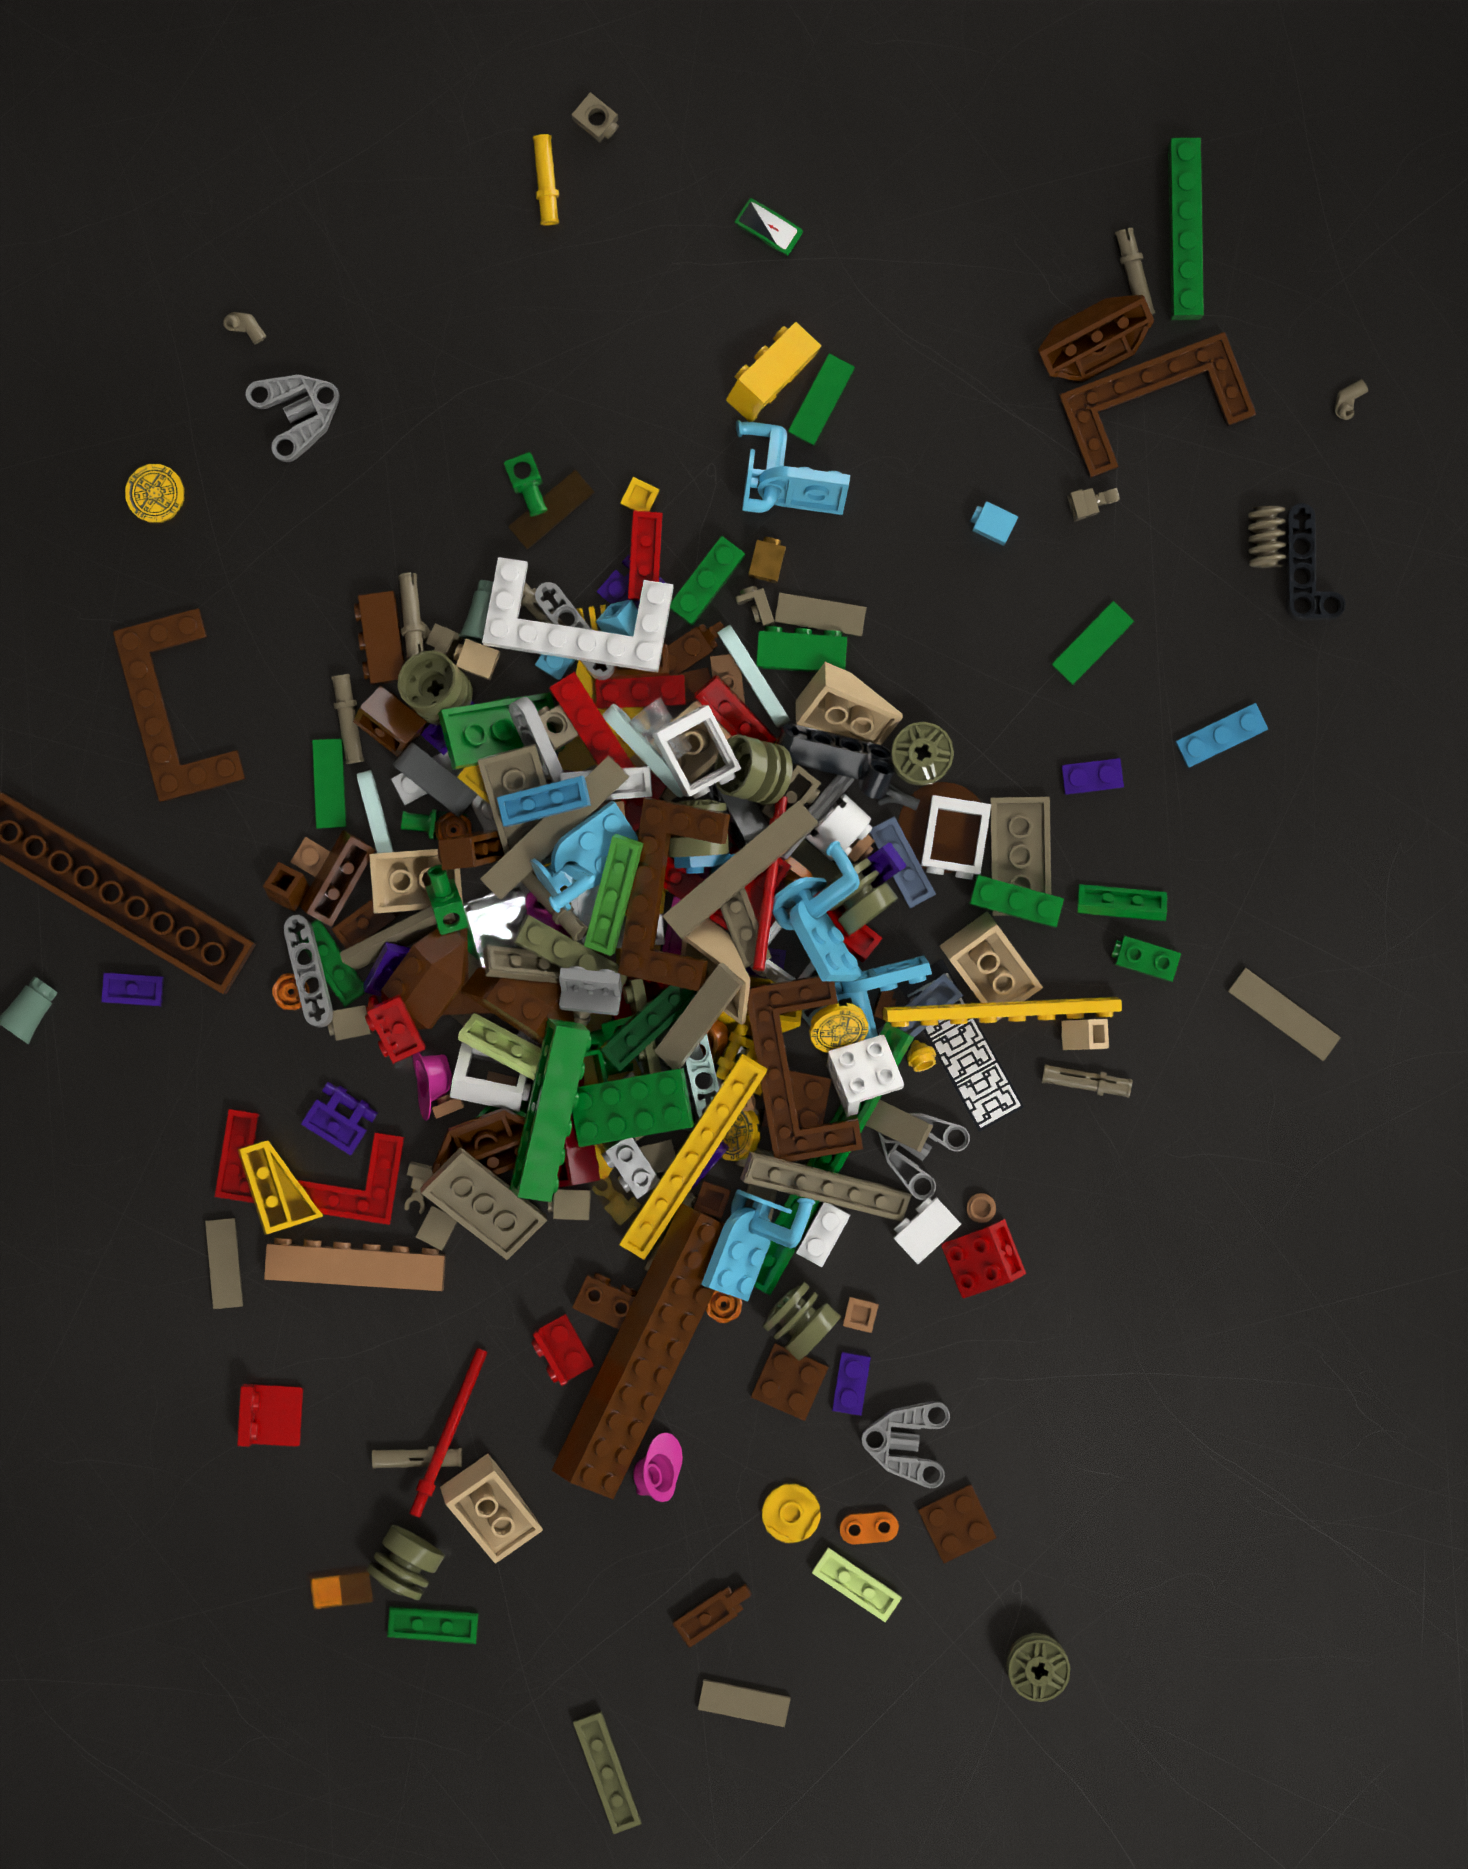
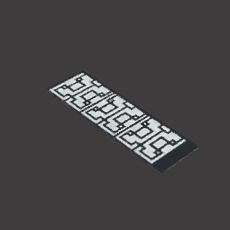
(968, 1060)

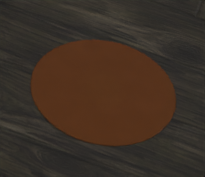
(954, 831)

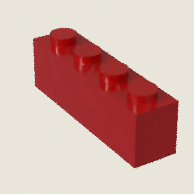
(588, 721)

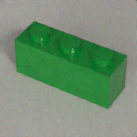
(707, 581)
(800, 649)
(1016, 901)

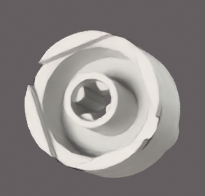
(841, 824)

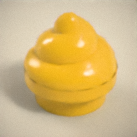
(921, 1056)

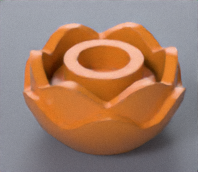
(449, 821)
(281, 994)
(727, 1313)

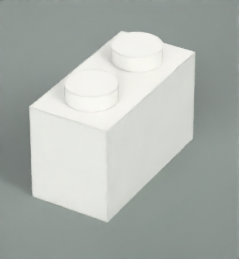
(926, 1229)
(822, 1233)

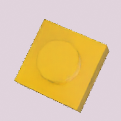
(639, 496)

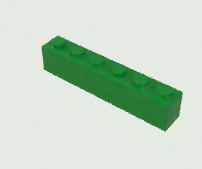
(1185, 228)
(550, 1110)

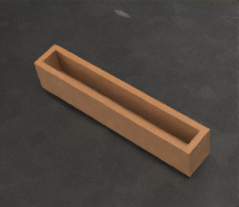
(355, 1266)

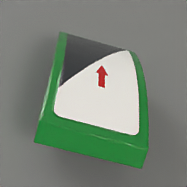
(769, 226)

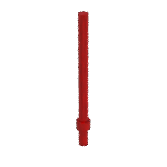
(767, 900)
(426, 1486)

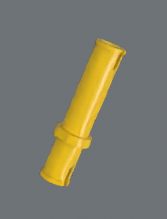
(545, 178)

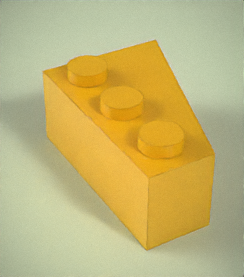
(772, 370)
(275, 1191)

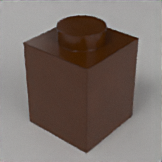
(286, 886)

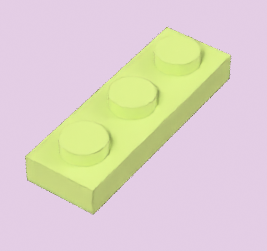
(501, 1045)
(856, 1584)

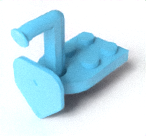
(787, 485)
(581, 856)
(813, 925)
(886, 979)
(746, 1242)

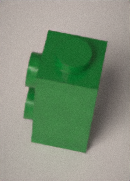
(1146, 958)

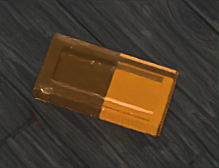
(341, 1590)

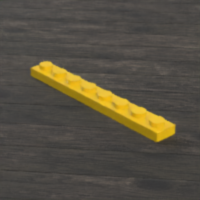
(989, 1012)
(693, 1156)

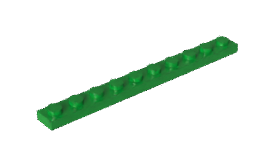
(779, 1255)

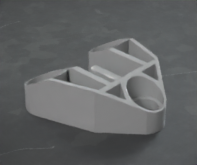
(287, 388)
(907, 1169)
(910, 1417)

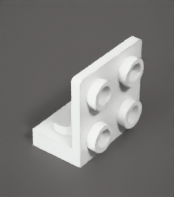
(863, 1072)

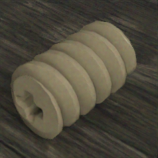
(1266, 536)

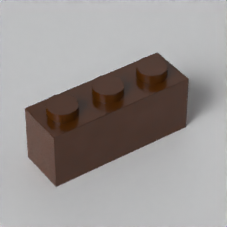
(380, 637)
(470, 850)
(337, 878)

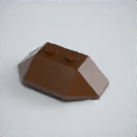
(1096, 338)
(429, 977)
(518, 1002)
(488, 1138)

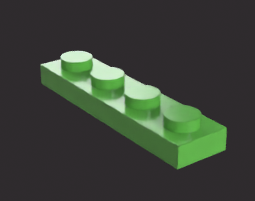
(613, 894)

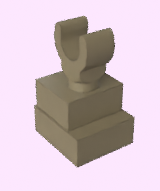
(1086, 503)
(441, 639)
(420, 1174)

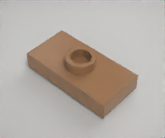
(729, 673)

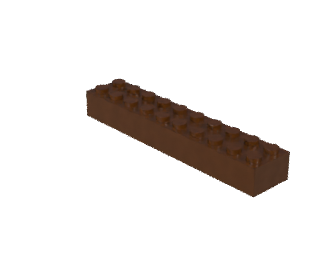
(120, 897)
(642, 1357)

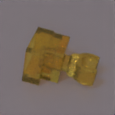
(619, 1207)

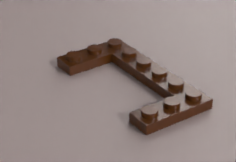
(1208, 355)
(135, 651)
(657, 824)
(787, 1138)

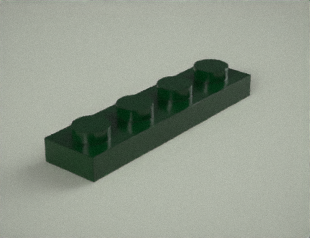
(646, 1025)

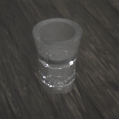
(655, 717)

